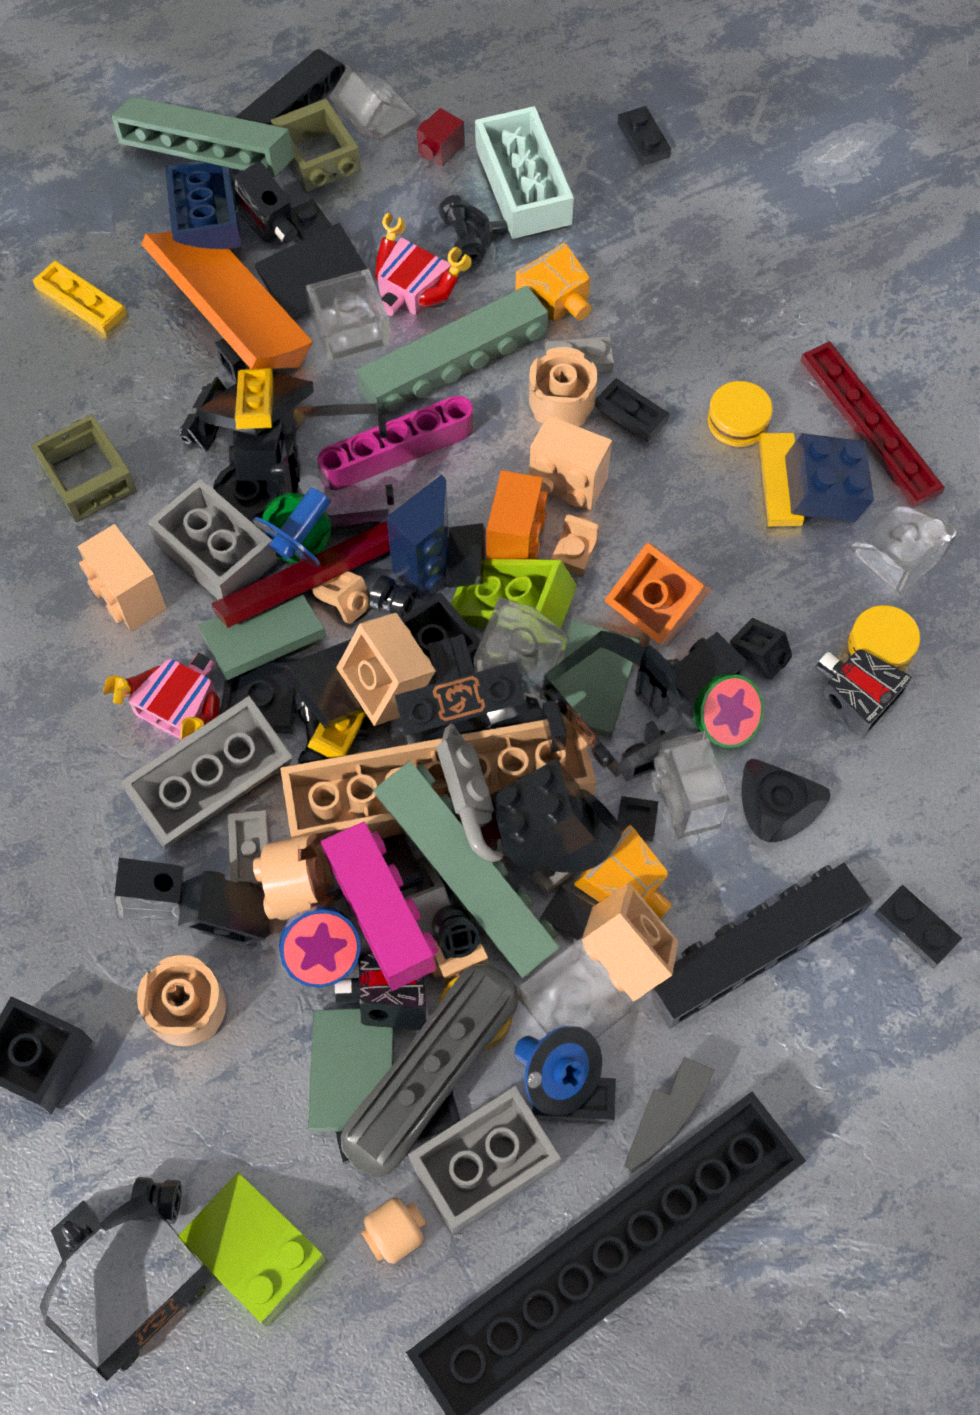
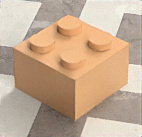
(570, 462)
(121, 578)
(383, 663)
(630, 942)

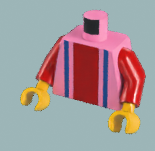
(413, 276)
(170, 695)

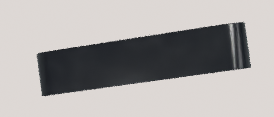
(300, 87)

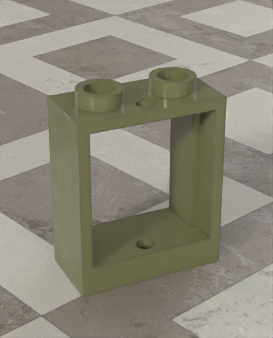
(312, 122)
(96, 492)

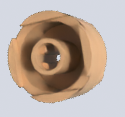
(562, 386)
(293, 876)
(167, 985)

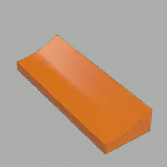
(232, 302)

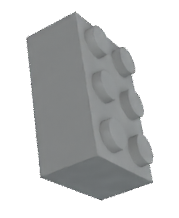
(212, 540)
(484, 1160)

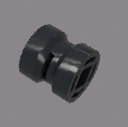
(392, 597)
(455, 923)
(163, 1196)

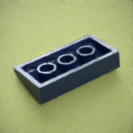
(202, 205)

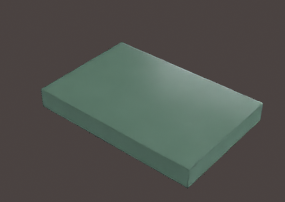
(262, 636)
(597, 682)
(345, 1066)

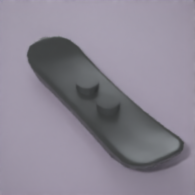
(428, 1069)

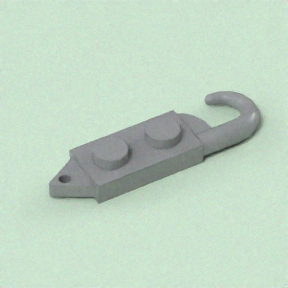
(468, 791)

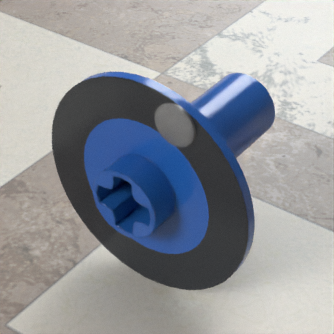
(289, 538)
(560, 1069)

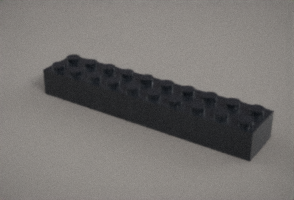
(604, 1260)

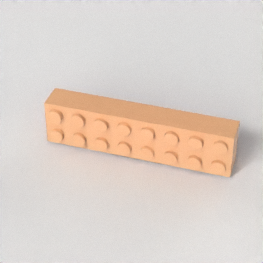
(339, 793)

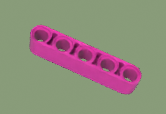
(408, 430)

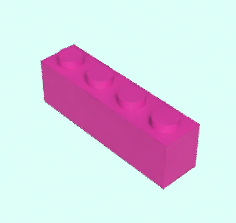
(379, 905)

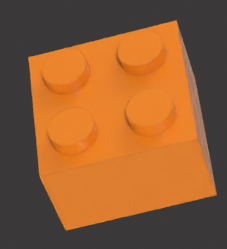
(516, 517)
(657, 594)

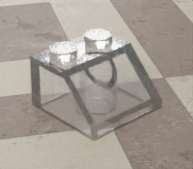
(372, 105)
(904, 545)
(524, 637)

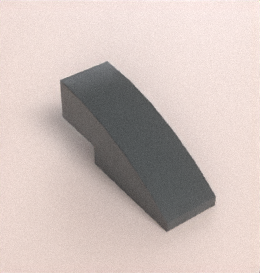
(667, 1114)

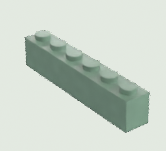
(202, 135)
(452, 351)
(474, 881)

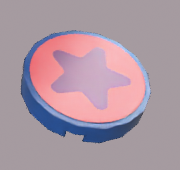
(319, 946)

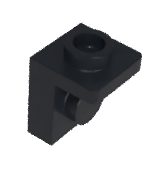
(764, 645)
(651, 734)

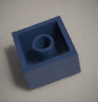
(829, 477)

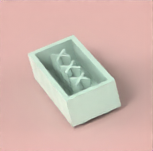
(524, 172)

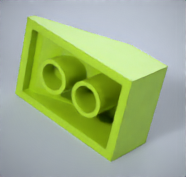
(525, 581)
(252, 1249)

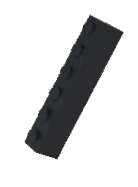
(759, 942)

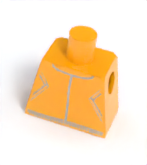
(558, 283)
(632, 863)

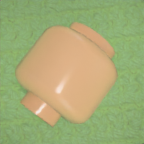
(393, 1230)

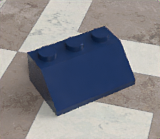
(420, 539)

